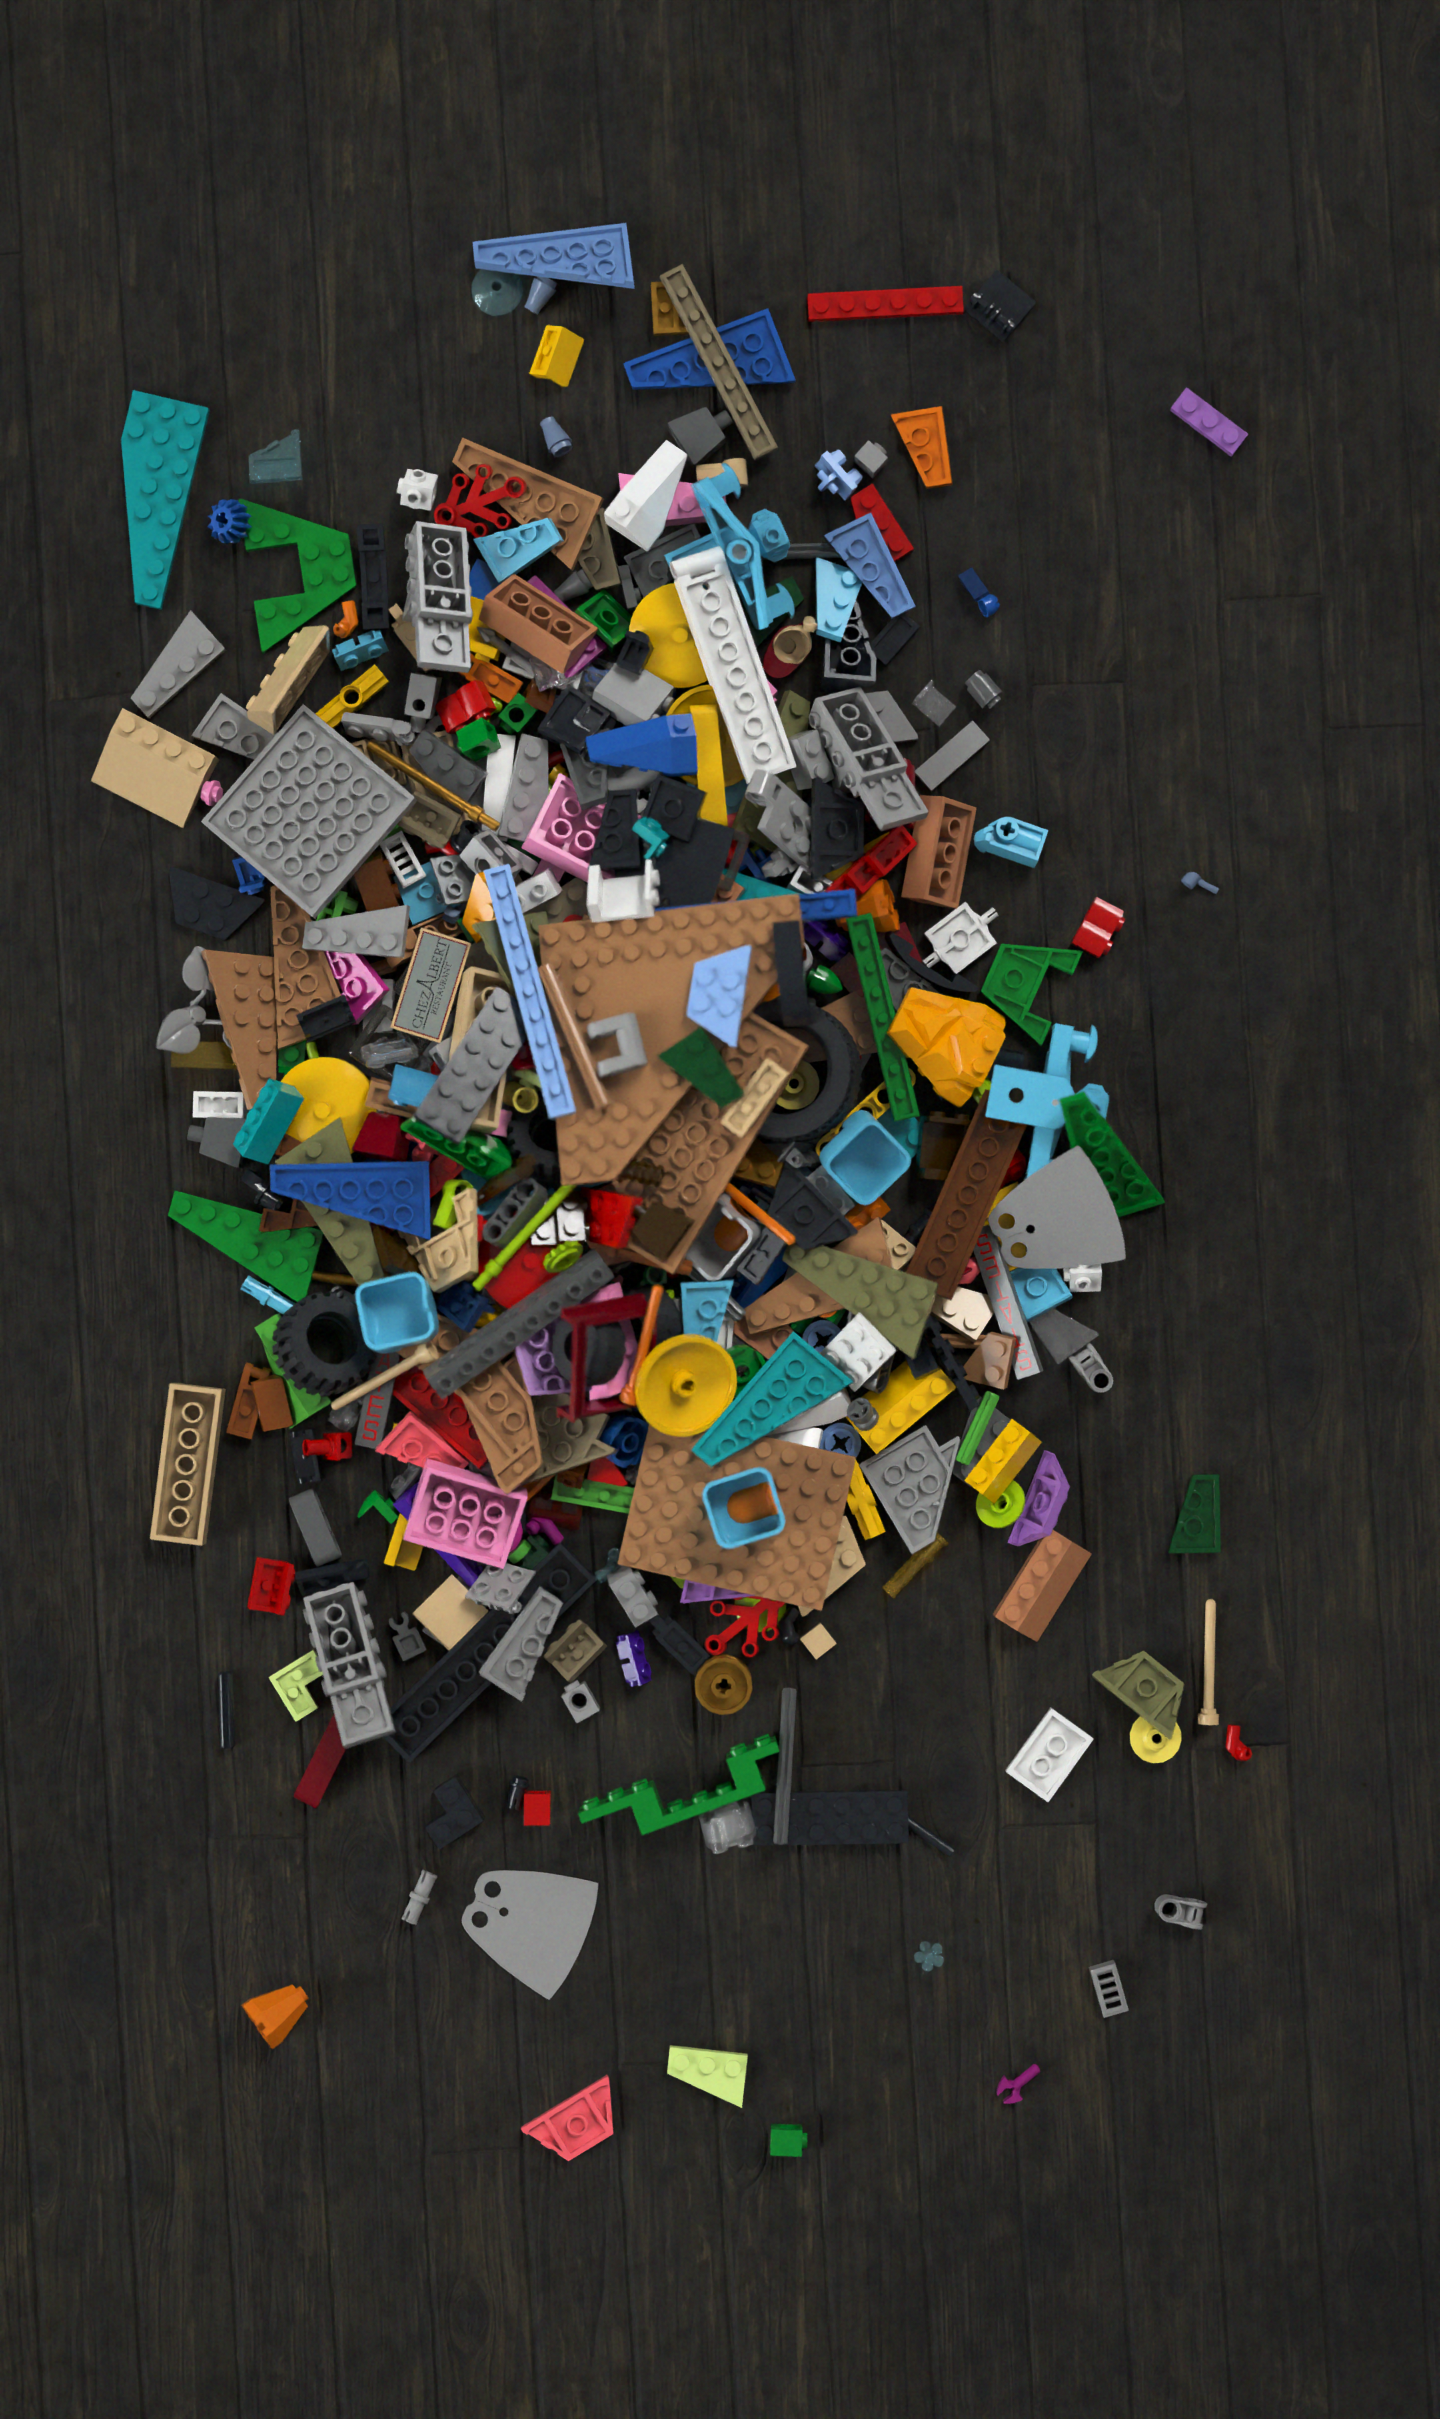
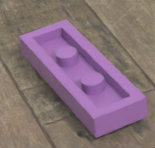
(1208, 422)

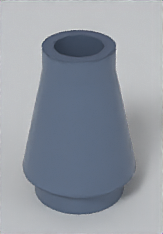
(541, 291)
(556, 439)

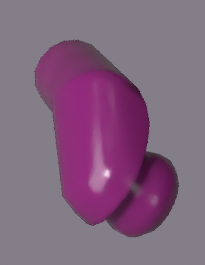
(544, 1526)

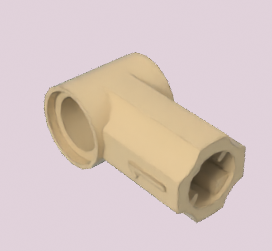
(712, 470)

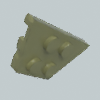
(1146, 1689)

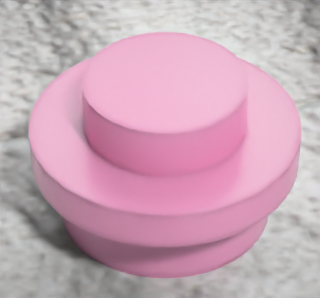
(211, 792)

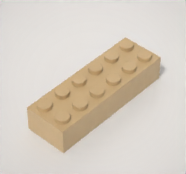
(474, 992)
(187, 1464)

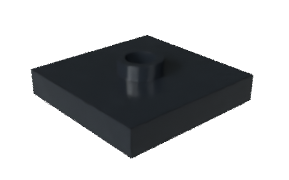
(675, 806)

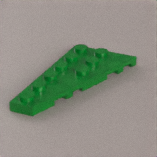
(1119, 1171)
(279, 1257)

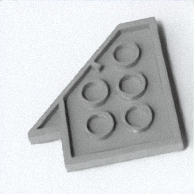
(913, 1484)

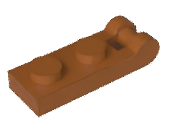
(245, 1412)

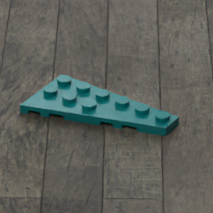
(780, 1391)

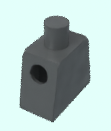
(700, 434)
(218, 1139)

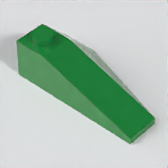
(476, 1151)

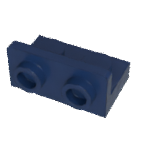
(463, 1305)

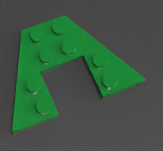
(324, 563)

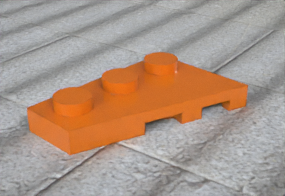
(927, 444)

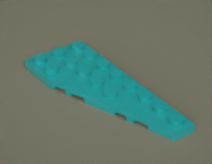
(159, 466)

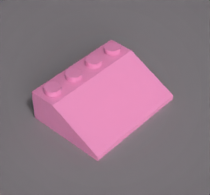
(565, 832)
(464, 1514)

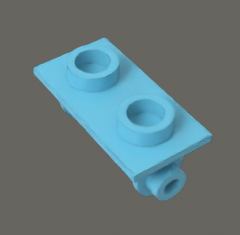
(370, 646)

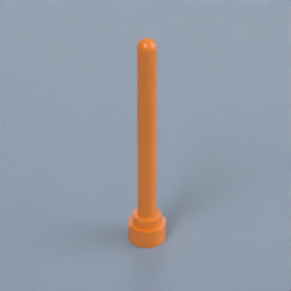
(759, 1214)
(628, 1392)

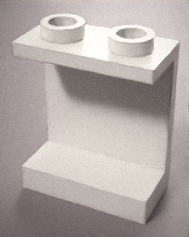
(622, 896)

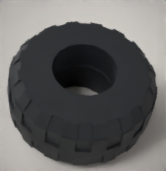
(668, 1315)
(603, 1352)

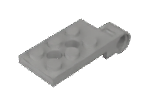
(781, 811)

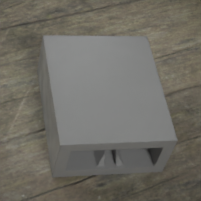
(633, 696)

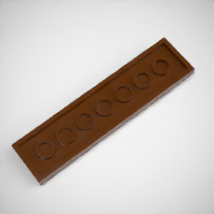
(965, 1200)

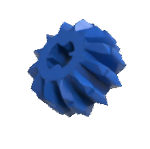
(229, 521)

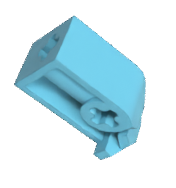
(1021, 844)

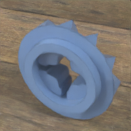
(822, 1327)
(841, 1430)

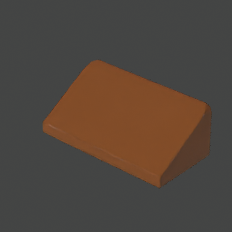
(272, 1403)

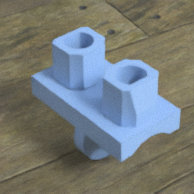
(835, 477)

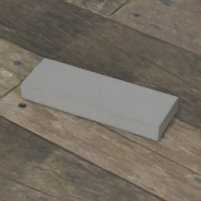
(951, 756)

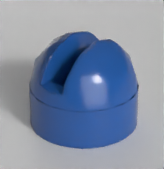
(988, 605)

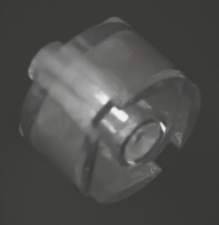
(728, 1827)

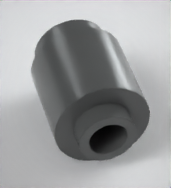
(983, 689)

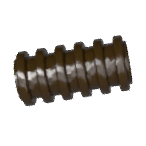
(643, 1173)

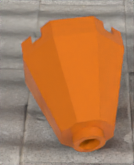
(879, 902)
(276, 2012)

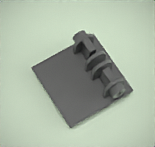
(453, 878)

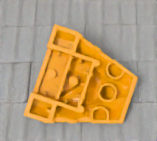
(948, 1040)

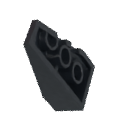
(849, 662)

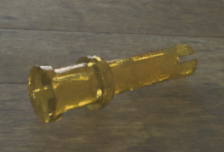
(913, 1566)

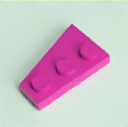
(358, 982)

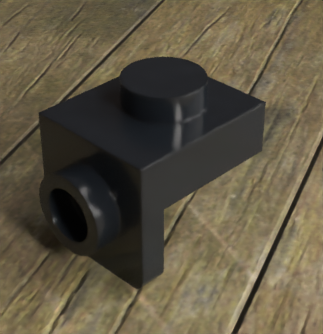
(635, 652)

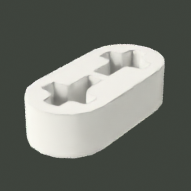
(528, 863)

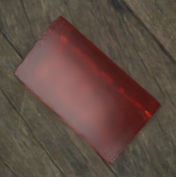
(561, 1513)

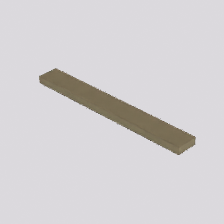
(718, 362)

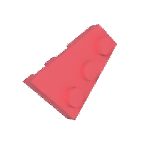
(416, 1441)

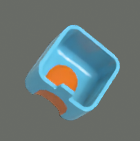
(743, 1507)

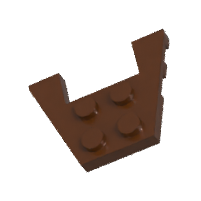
(299, 1216)

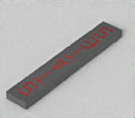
(1006, 1303)
(376, 1403)

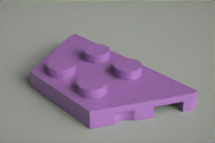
(1042, 1502)

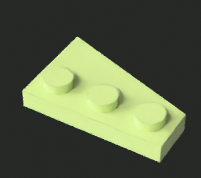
(710, 2070)

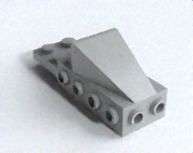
(439, 595)
(866, 758)
(349, 1663)

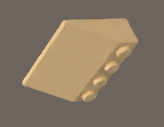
(289, 678)
(153, 768)

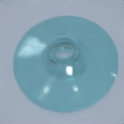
(496, 302)

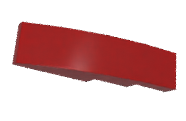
(875, 862)

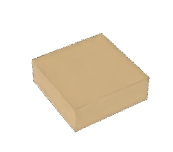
(818, 1640)

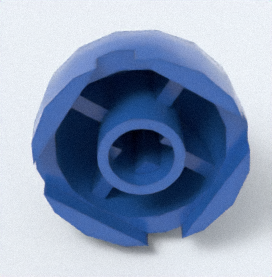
(627, 1436)

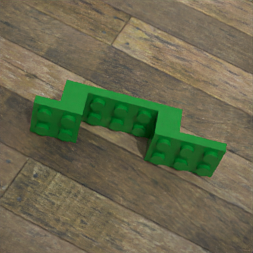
(649, 1808)

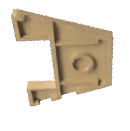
(452, 1253)
(845, 1563)

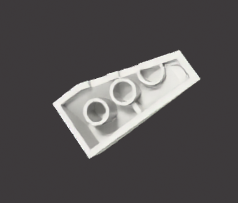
(645, 501)

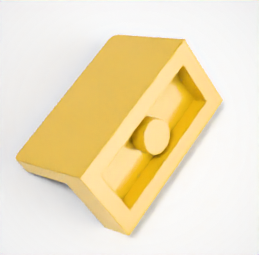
(557, 355)
(400, 1551)

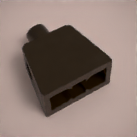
(660, 1228)

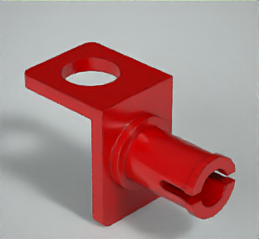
(329, 1446)

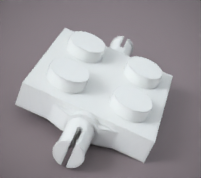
(960, 938)

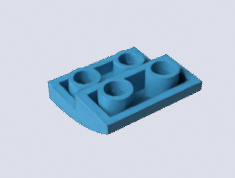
(410, 1086)

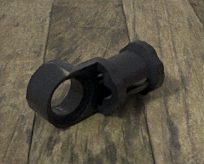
(265, 1196)

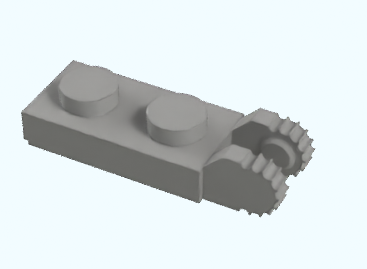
(378, 728)

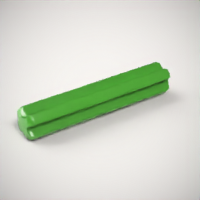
(977, 1428)

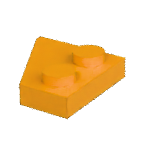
(478, 907)

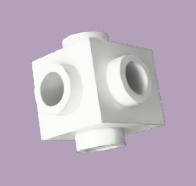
(418, 489)
(1083, 1278)

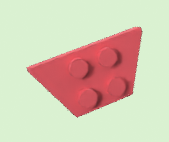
(575, 2122)

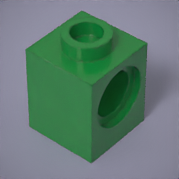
(517, 703)
(478, 739)
(787, 2140)

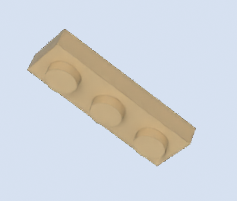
(756, 1098)

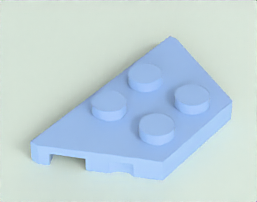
(720, 992)

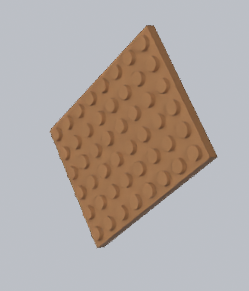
(674, 1536)

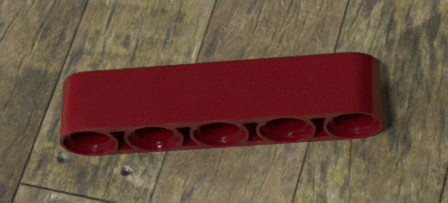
(321, 1766)

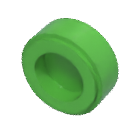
(519, 1552)

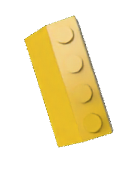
(903, 1404)

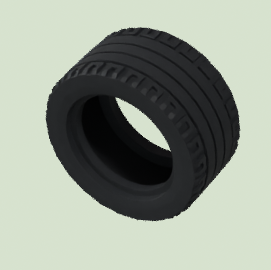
(841, 1084)

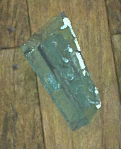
(278, 461)

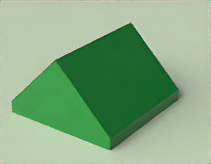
(608, 617)

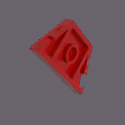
(609, 1216)

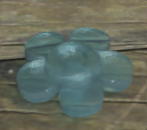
(929, 1956)

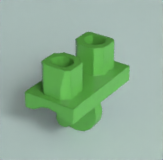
(340, 903)

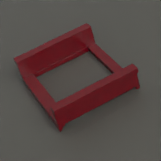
(588, 1315)

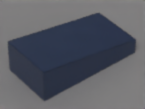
(973, 584)

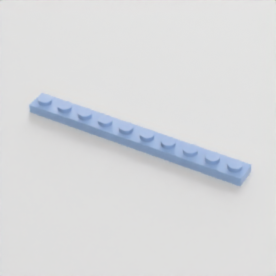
(529, 992)

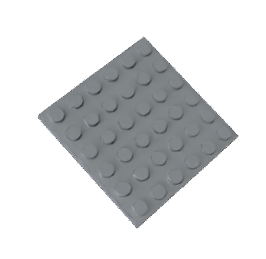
(309, 811)

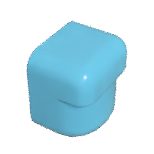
(864, 1157)
(397, 1312)

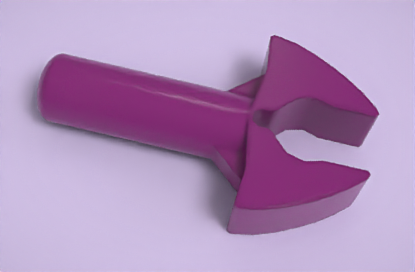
(1017, 2083)

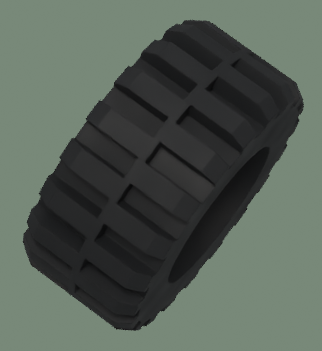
(522, 1135)
(299, 1360)

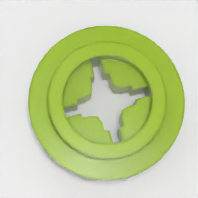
(563, 1257)

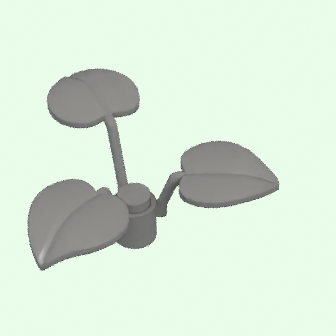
(179, 1027)

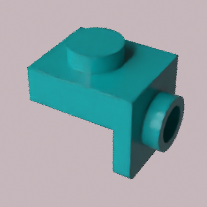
(652, 832)

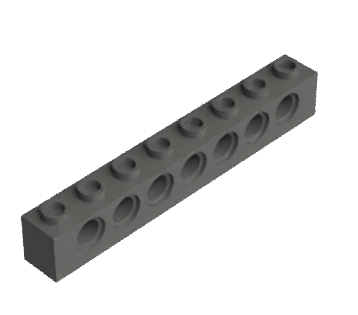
(517, 1324)

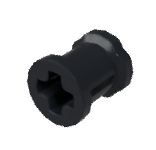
(467, 831)

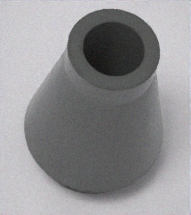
(574, 586)

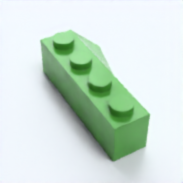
(300, 1403)

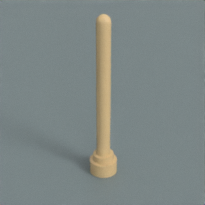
(425, 1353)
(1208, 1713)

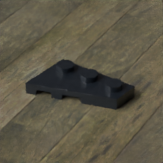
(617, 843)

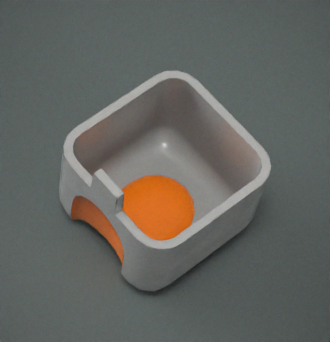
(724, 1240)

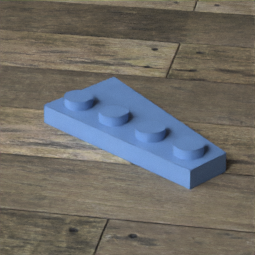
(869, 558)

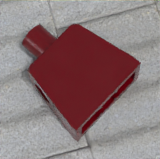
(382, 1138)

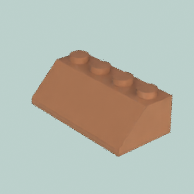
(537, 623)
(941, 853)
(1041, 1585)

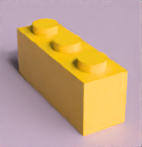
(1003, 1461)

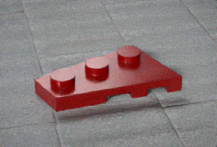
(870, 501)

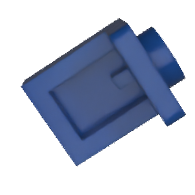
(249, 877)

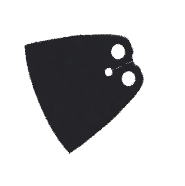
(688, 869)

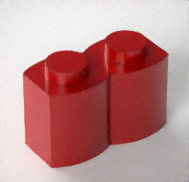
(465, 706)
(1097, 928)

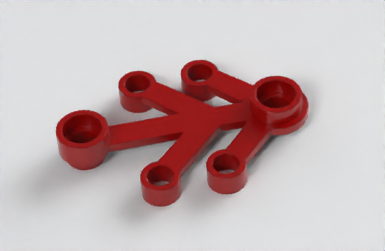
(476, 503)
(749, 1616)

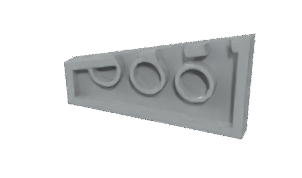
(230, 729)
(518, 1651)

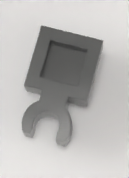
(631, 594)
(408, 1641)

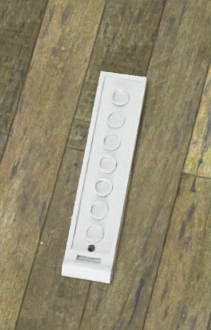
(732, 662)

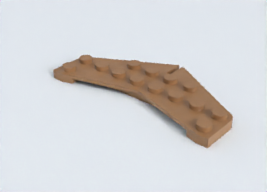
(498, 1409)

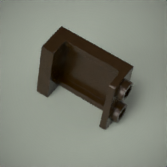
(939, 1144)

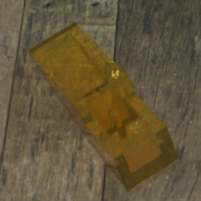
(205, 1056)

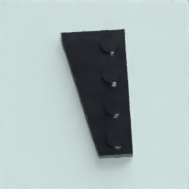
(955, 1370)

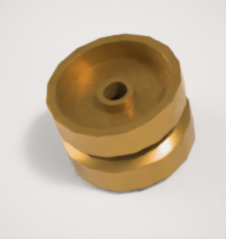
(720, 1699)

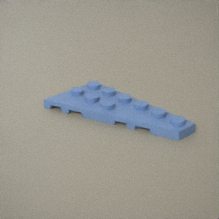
(577, 255)

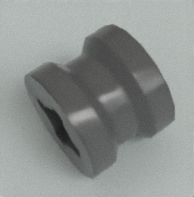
(862, 1414)

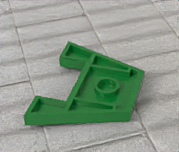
(1016, 979)

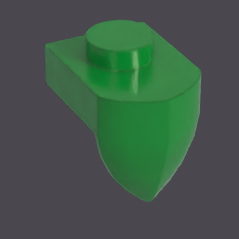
(823, 981)
(384, 1506)

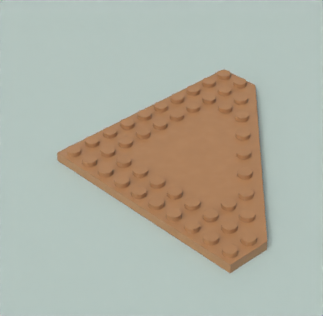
(645, 971)
(695, 1145)

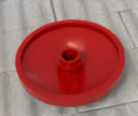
(520, 1274)

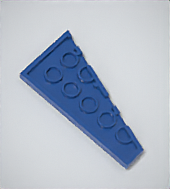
(750, 342)
(373, 1191)

